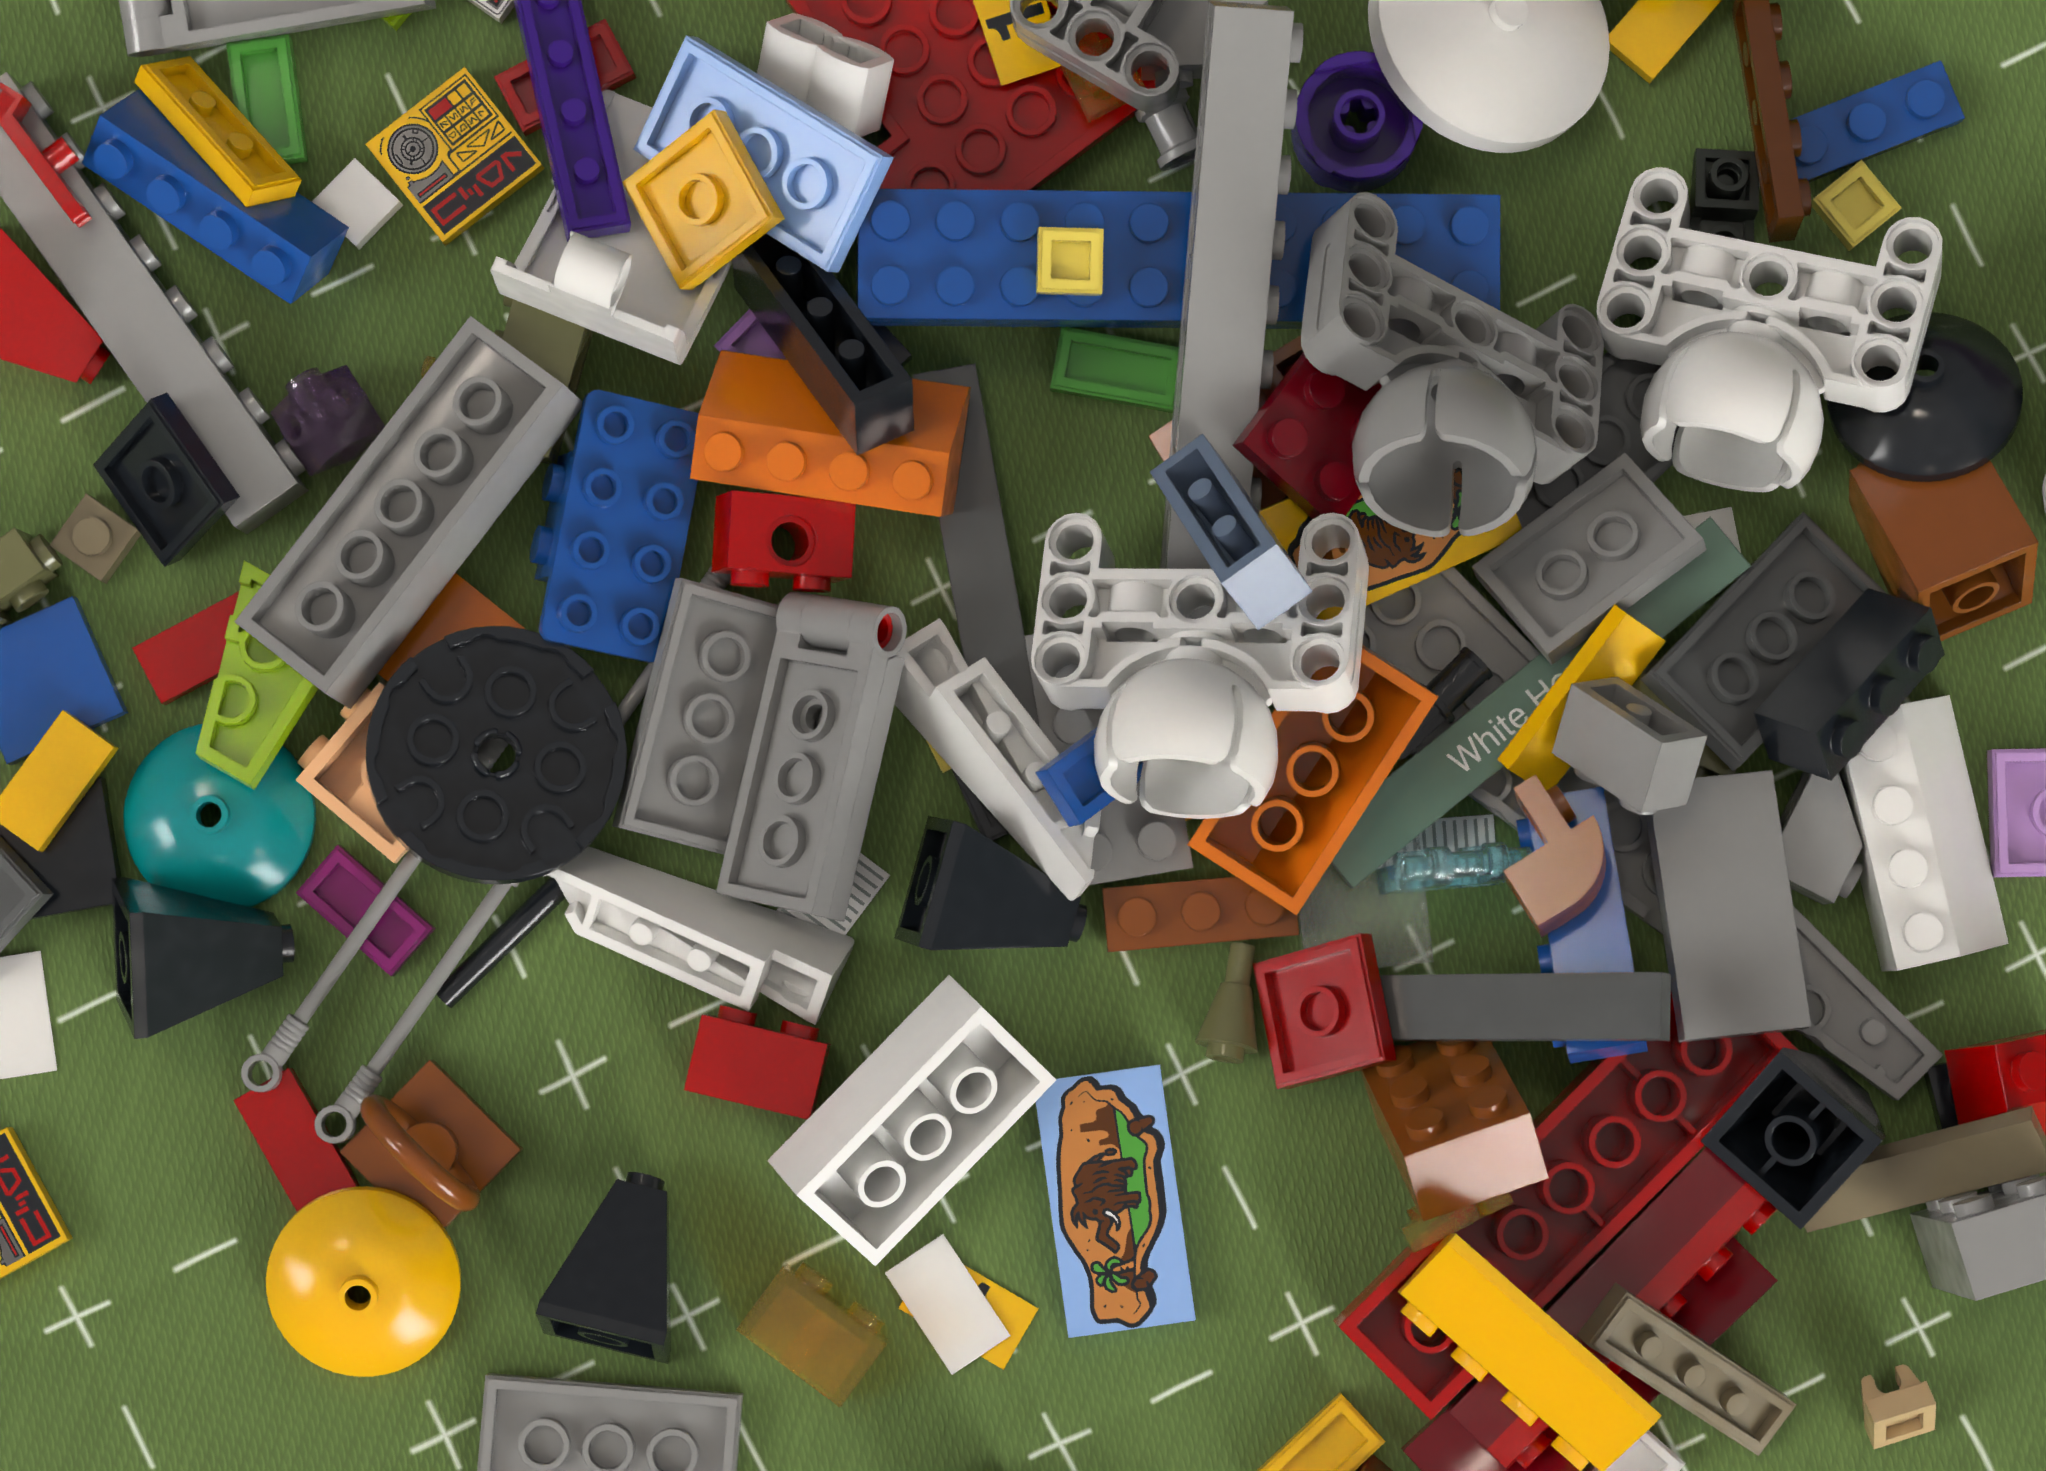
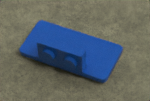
(616, 526)

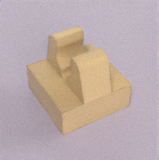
(1898, 1413)

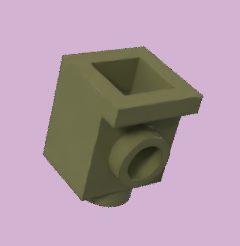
(24, 571)

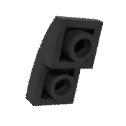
(1724, 193)

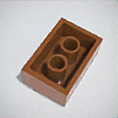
(1454, 1124)

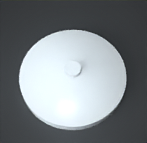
(1493, 69)

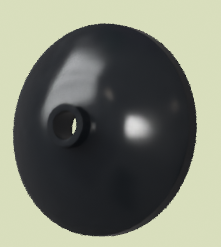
(1949, 418)

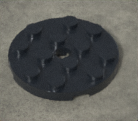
(508, 821)

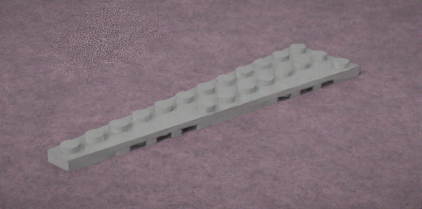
(1427, 628)

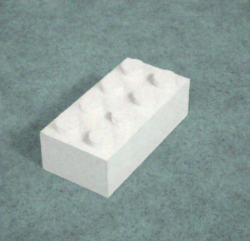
(911, 1121)

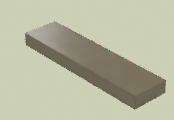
(1938, 1167)
(1686, 1369)

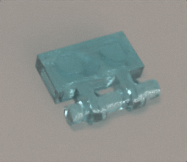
(1443, 870)

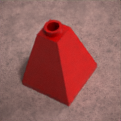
(39, 323)

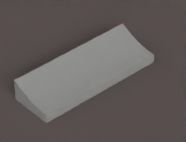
(409, 512)

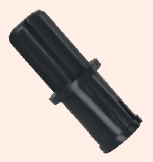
(1453, 687)

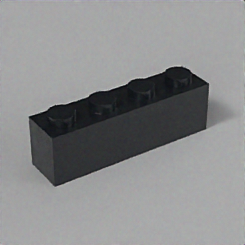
(827, 343)

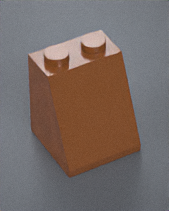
(1948, 544)

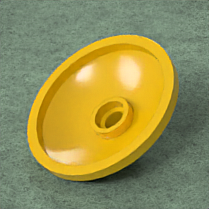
(371, 1242)

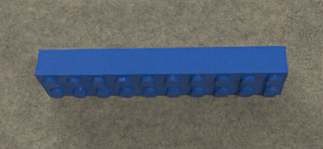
(974, 254)

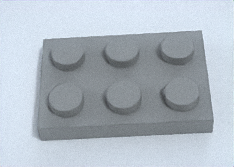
(1585, 554)

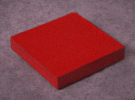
(1324, 1011)

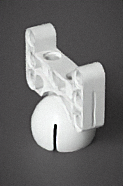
(1748, 366)
(1188, 689)

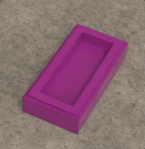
(344, 891)

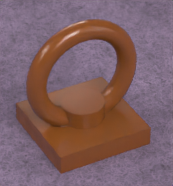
(431, 1144)

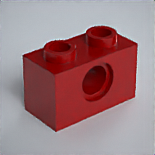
(820, 532)

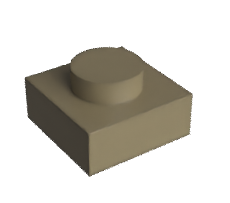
(96, 538)

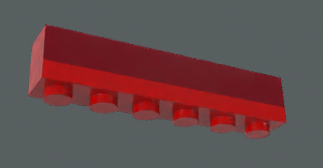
(1653, 1259)

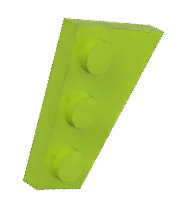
(251, 700)

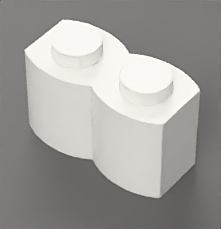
(827, 70)

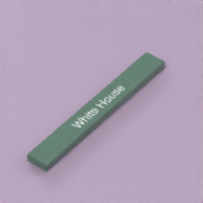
(1470, 747)

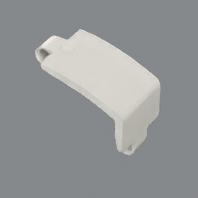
(614, 280)

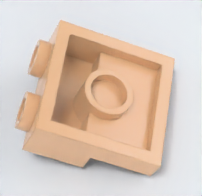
(338, 776)

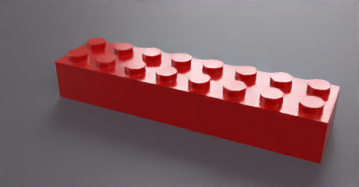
(1606, 1154)

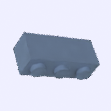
(1230, 532)

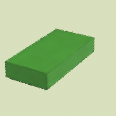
(268, 92)
(1115, 369)

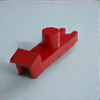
(46, 163)

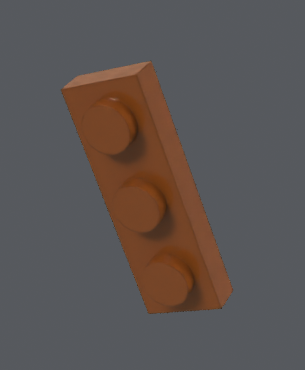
(1191, 914)

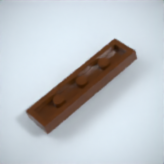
(1774, 135)

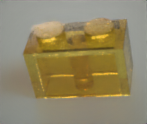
(815, 1332)

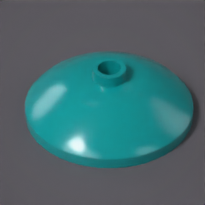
(243, 857)

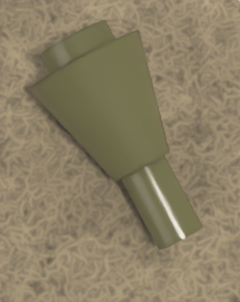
(1230, 1021)

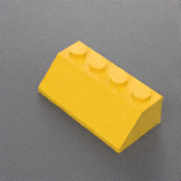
(1527, 1353)

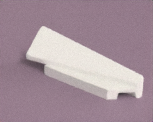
(994, 751)
(701, 935)

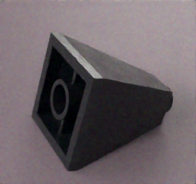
(982, 896)
(188, 953)
(1797, 1132)
(617, 1275)

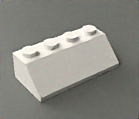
(1921, 841)

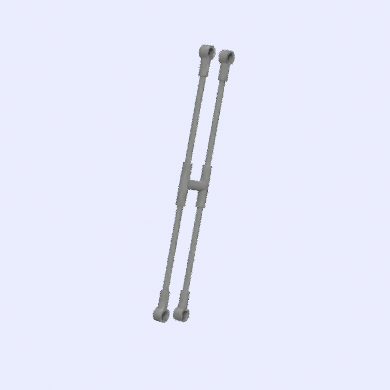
(368, 1077)

